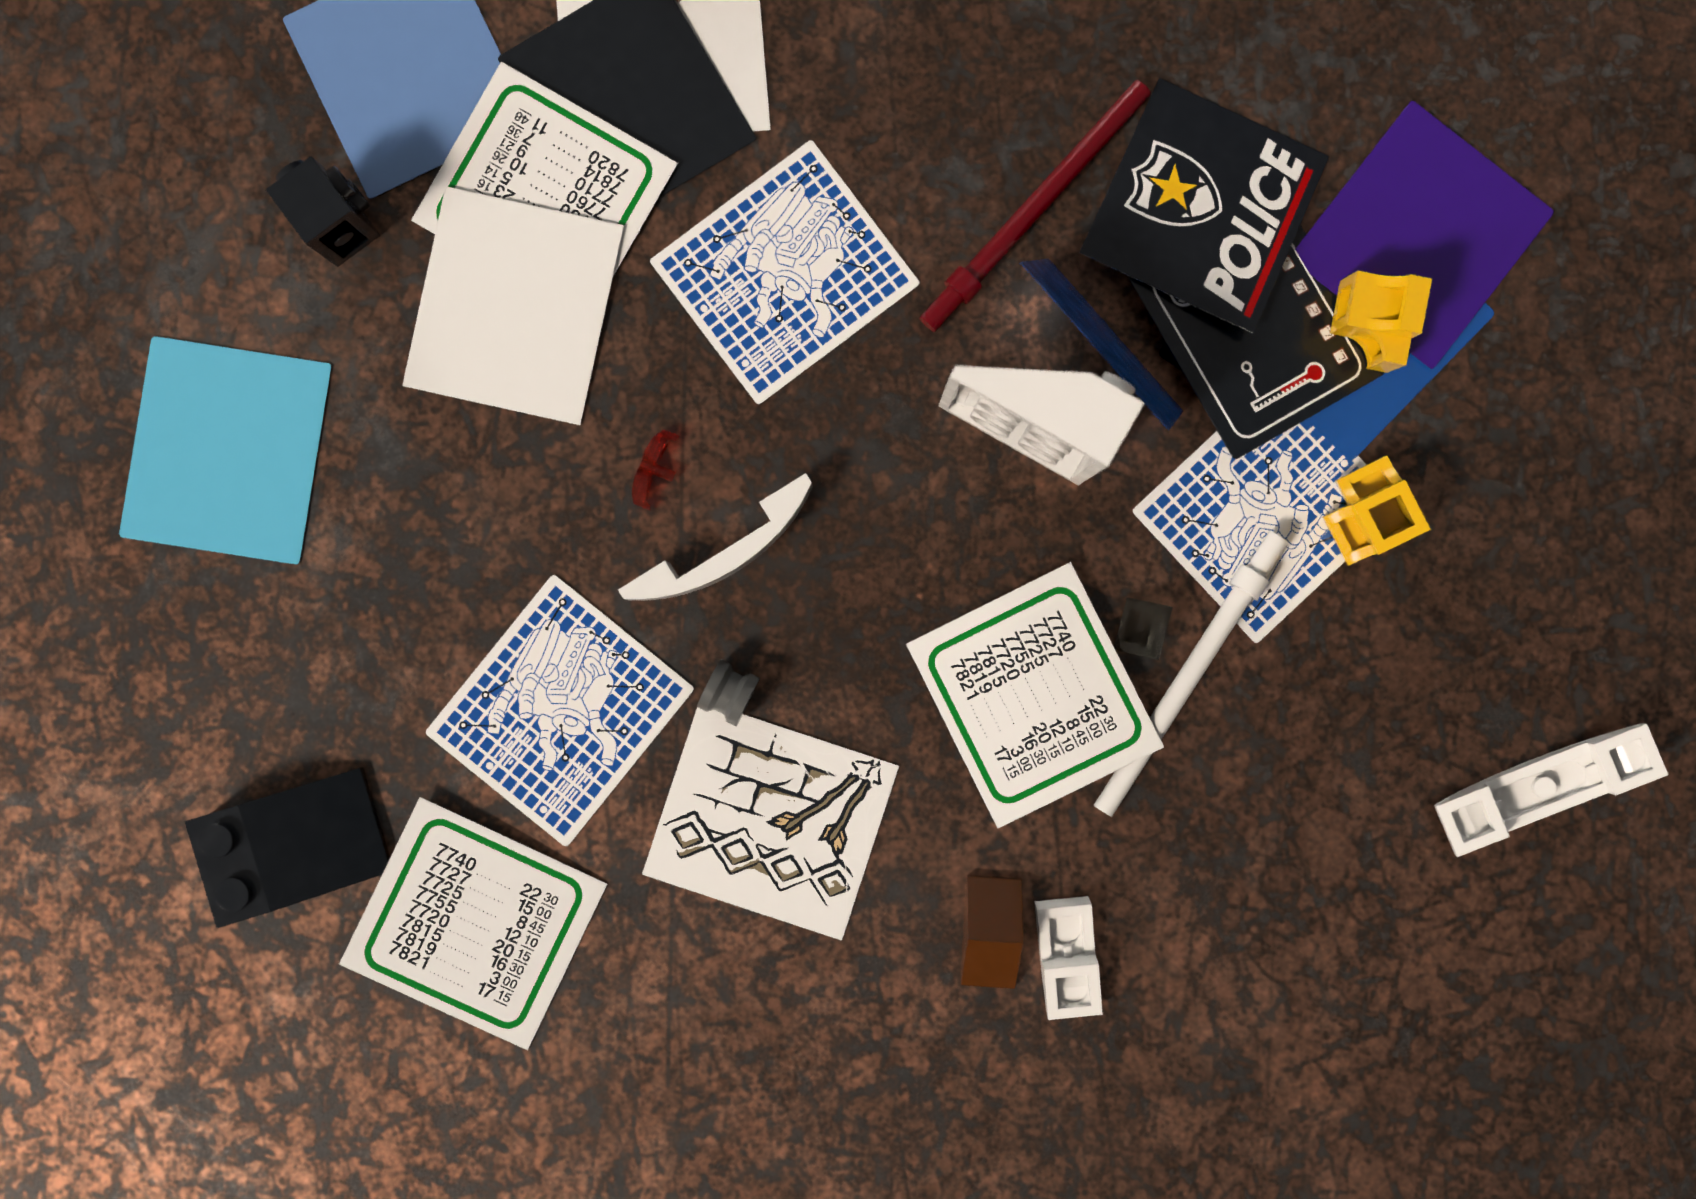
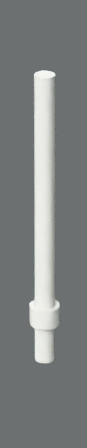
(1247, 585)

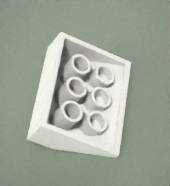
(1053, 417)

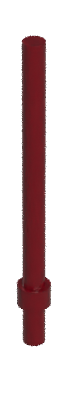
(965, 282)

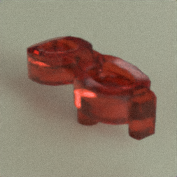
(650, 467)

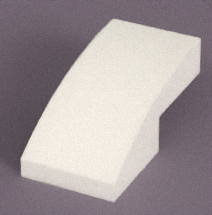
(1068, 958)

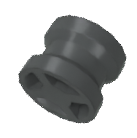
(728, 692)

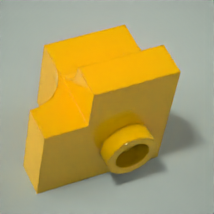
(1381, 315)
(1377, 512)

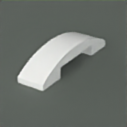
(663, 580)
(1549, 785)

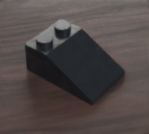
(288, 847)

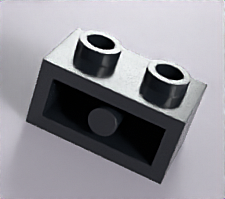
(323, 209)

